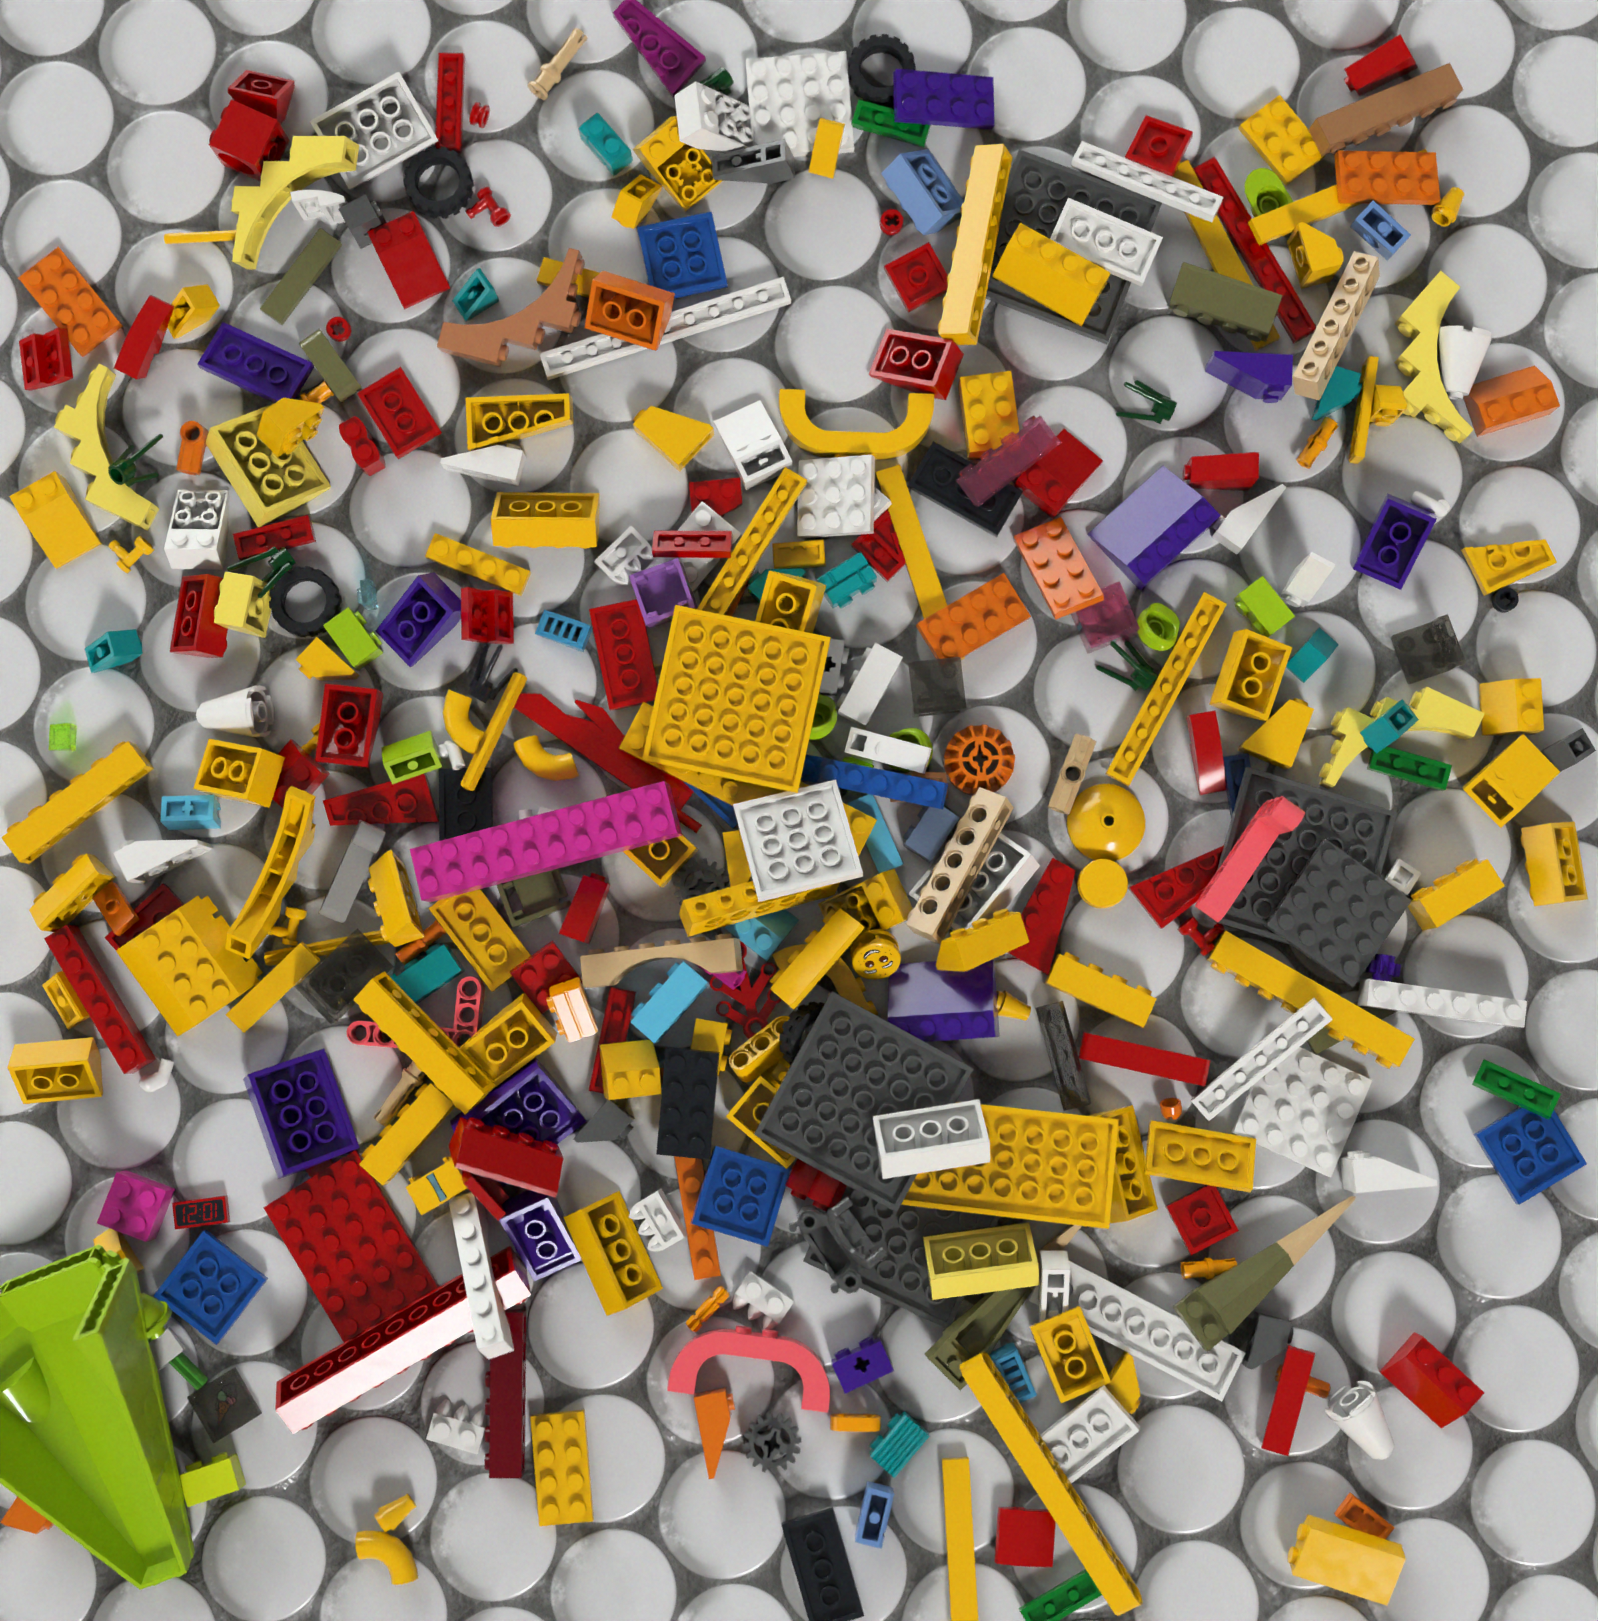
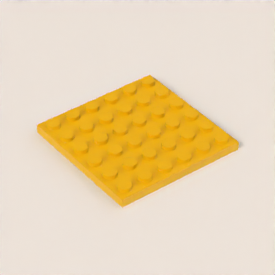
(736, 698)

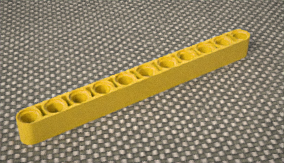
(1051, 1483)

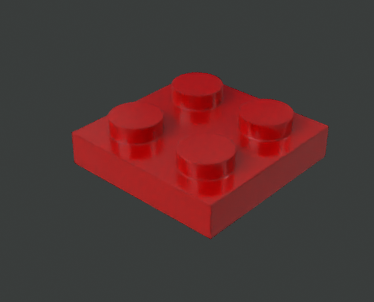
(1159, 145)
(917, 277)
(541, 972)
(1201, 1218)

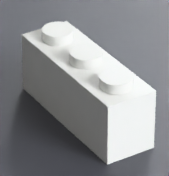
(868, 685)

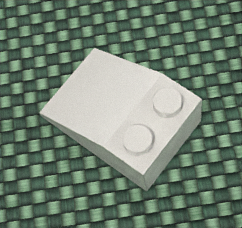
(150, 859)
(1370, 1174)

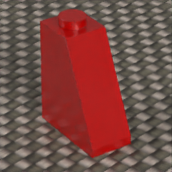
(1380, 66)
(1222, 471)
(585, 908)

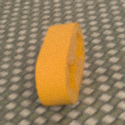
(855, 1422)

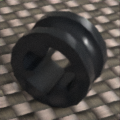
(1510, 595)

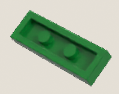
(880, 121)
(1410, 767)
(1516, 1089)
(1062, 1599)

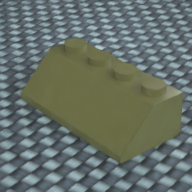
(1224, 302)

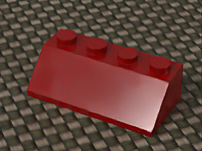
(506, 1156)

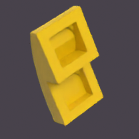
(826, 148)

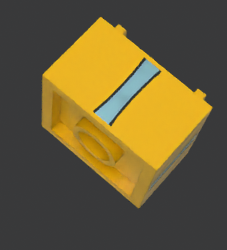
(436, 1186)

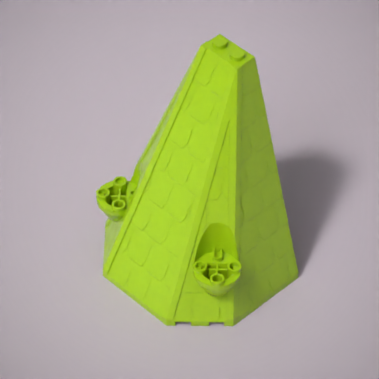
(88, 1413)

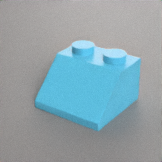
(764, 932)

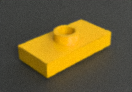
(799, 554)

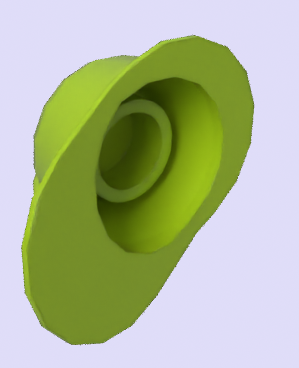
(1265, 191)

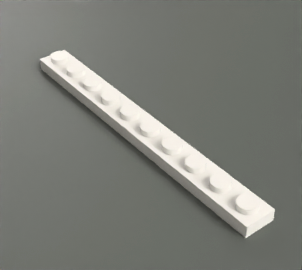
(681, 324)

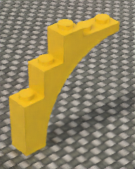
(279, 873)

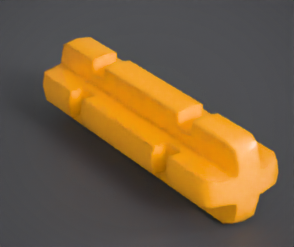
(707, 1309)

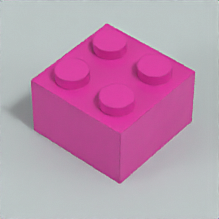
(136, 1205)

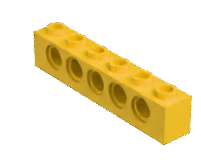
(739, 904)

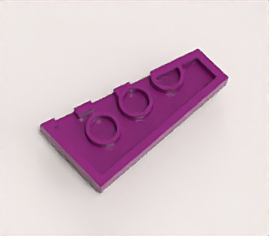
(661, 47)

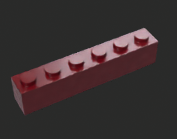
(507, 1404)

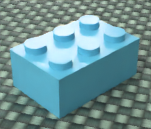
(669, 1001)

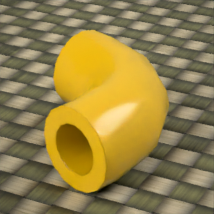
(458, 722)
(542, 763)
(390, 1551)

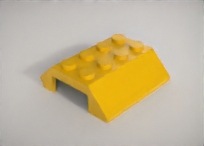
(186, 965)

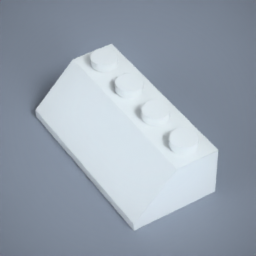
(931, 1139)

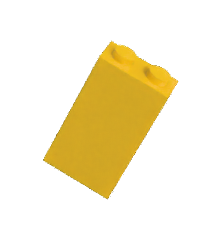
(1346, 1559)

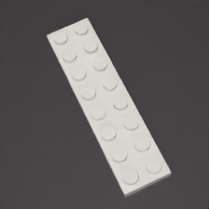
(1149, 1333)

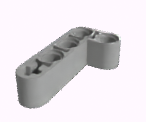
(352, 871)

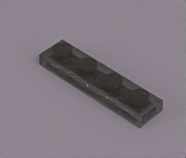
(1063, 1056)

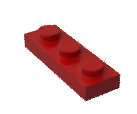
(281, 534)
(692, 544)

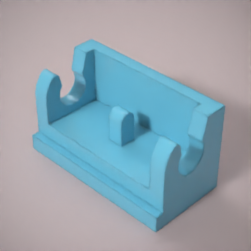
(190, 812)

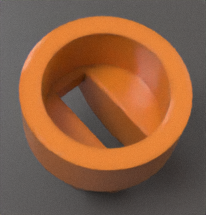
(1171, 1108)

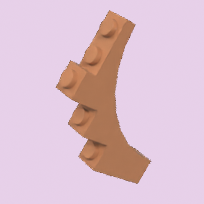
(552, 309)

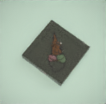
(224, 1405)

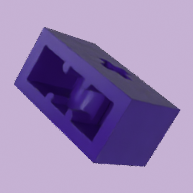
(853, 1376)

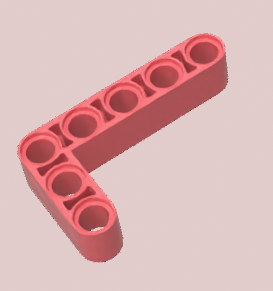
(1272, 818)
(460, 1027)

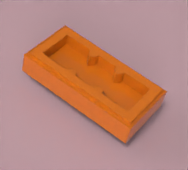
(115, 908)
(1362, 1517)

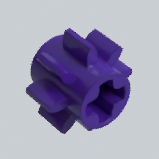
(1383, 968)

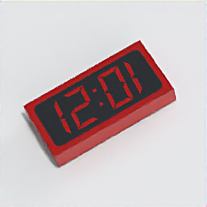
(201, 1212)

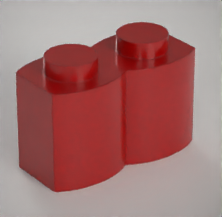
(362, 446)
(815, 1184)

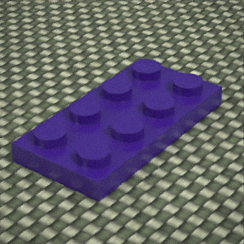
(943, 99)
(255, 364)

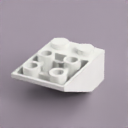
(712, 119)
(753, 445)
(198, 530)

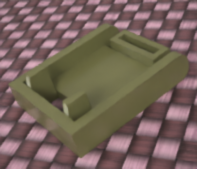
(538, 896)

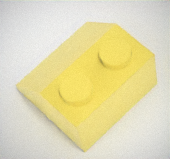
(241, 607)

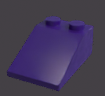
(1255, 374)
(1394, 541)
(420, 618)
(539, 1233)

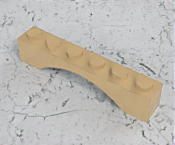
(610, 968)

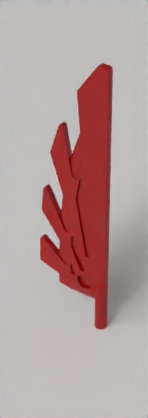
(600, 744)

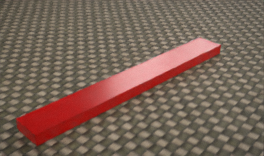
(1257, 257)

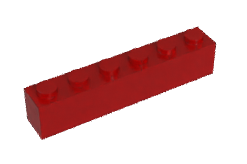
(100, 999)

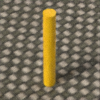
(194, 237)

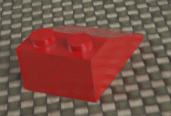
(408, 259)
(917, 362)
(1058, 474)
(348, 725)

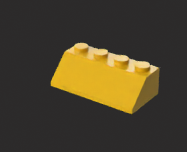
(1051, 274)
(545, 519)
(817, 958)
(1132, 1188)
(613, 1253)

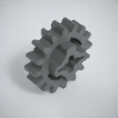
(698, 874)
(783, 1446)

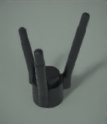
(480, 687)

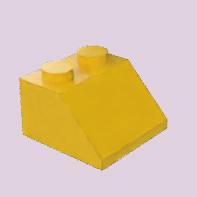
(1313, 255)
(1511, 707)
(630, 1069)

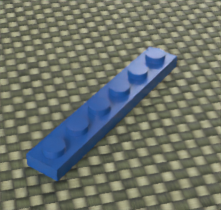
(875, 781)

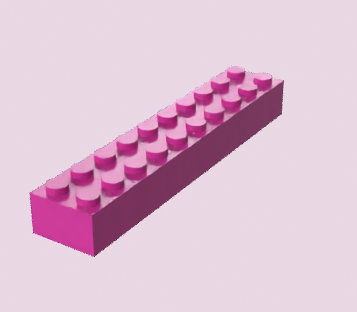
(545, 842)

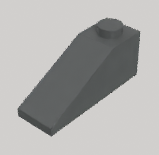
(756, 164)

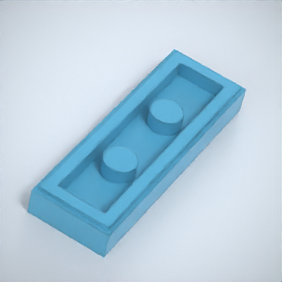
(879, 841)

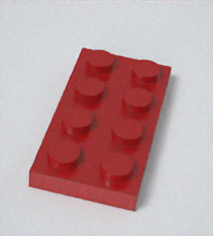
(624, 654)

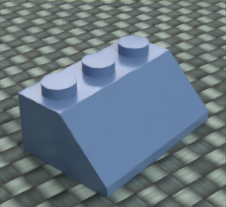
(924, 191)

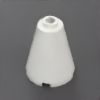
(1461, 358)
(240, 712)
(1362, 1419)

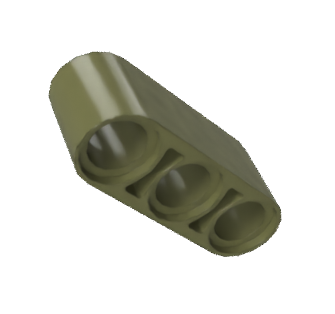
(330, 365)

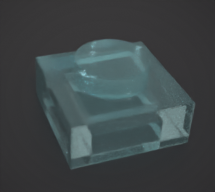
(367, 595)

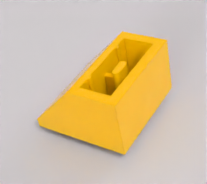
(288, 424)

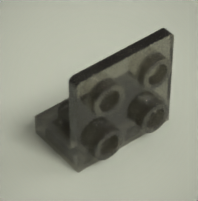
(1428, 650)
(937, 687)

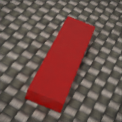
(450, 101)
(614, 1028)
(1288, 1400)

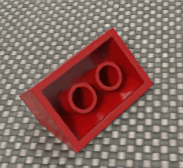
(194, 621)
(1431, 1381)

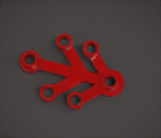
(748, 997)

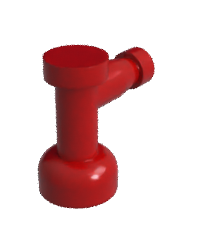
(499, 214)
(1204, 941)

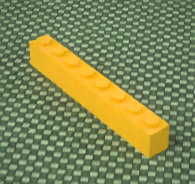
(975, 244)
(1295, 990)

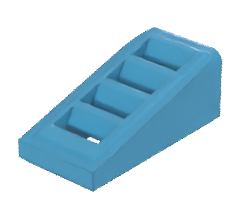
(583, 636)
(1007, 1357)

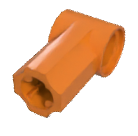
(192, 451)

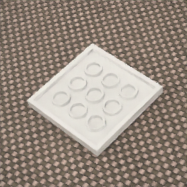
(793, 94)
(797, 840)
(1304, 1110)

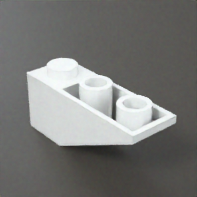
(887, 750)

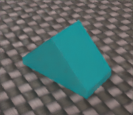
(475, 296)
(1311, 655)

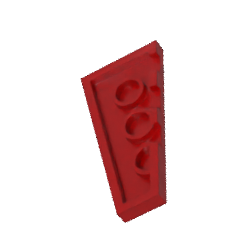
(384, 804)
(1176, 889)
(1044, 916)

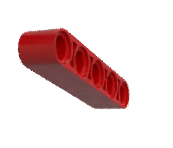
(1144, 1059)

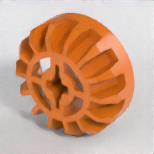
(954, 761)

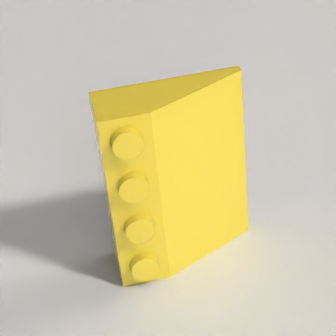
(263, 482)

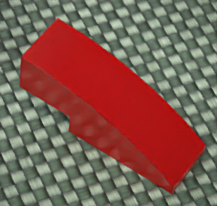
(144, 338)
(1206, 752)

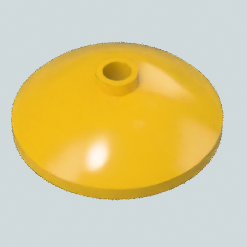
(1092, 835)

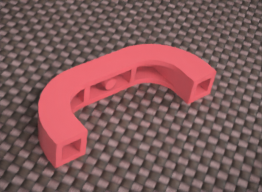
(756, 1345)

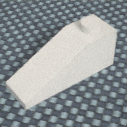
(492, 463)
(1242, 521)
(1306, 580)
(1053, 1283)

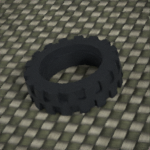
(866, 48)
(431, 158)
(284, 585)
(795, 1027)

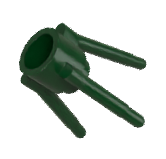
(719, 81)
(1162, 406)
(124, 470)
(280, 562)
(1142, 675)

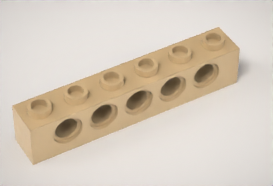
(1336, 325)
(973, 856)

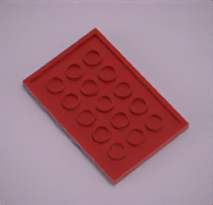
(350, 1246)

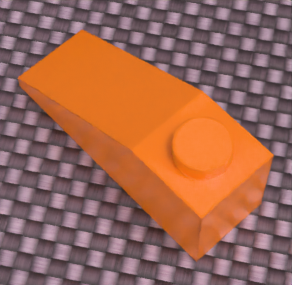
(713, 1417)

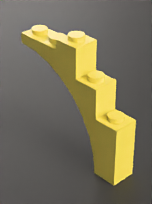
(259, 205)
(1419, 360)
(92, 454)
(1432, 708)

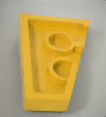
(1504, 564)

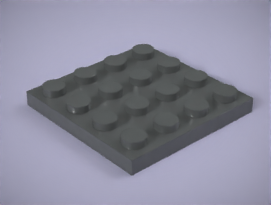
(1338, 913)

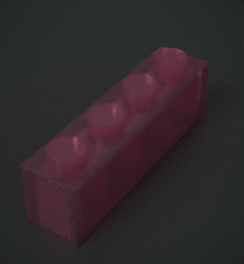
(1008, 461)

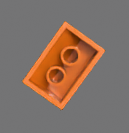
(628, 310)
(1510, 400)

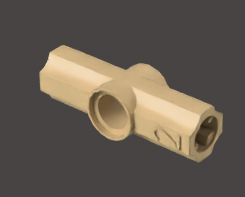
(1065, 789)

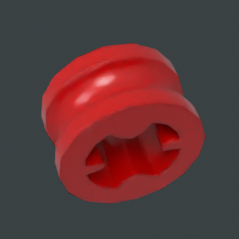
(479, 114)
(892, 229)
(336, 321)

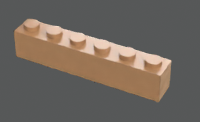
(1386, 109)

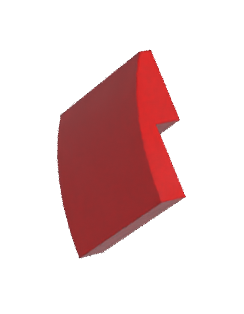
(45, 359)
(487, 616)
(487, 1191)
(1025, 1537)

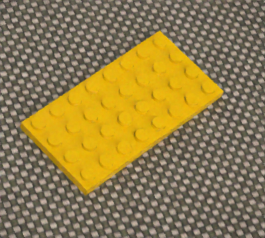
(1038, 1170)

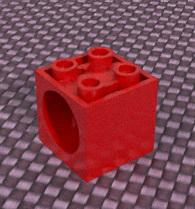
(247, 139)

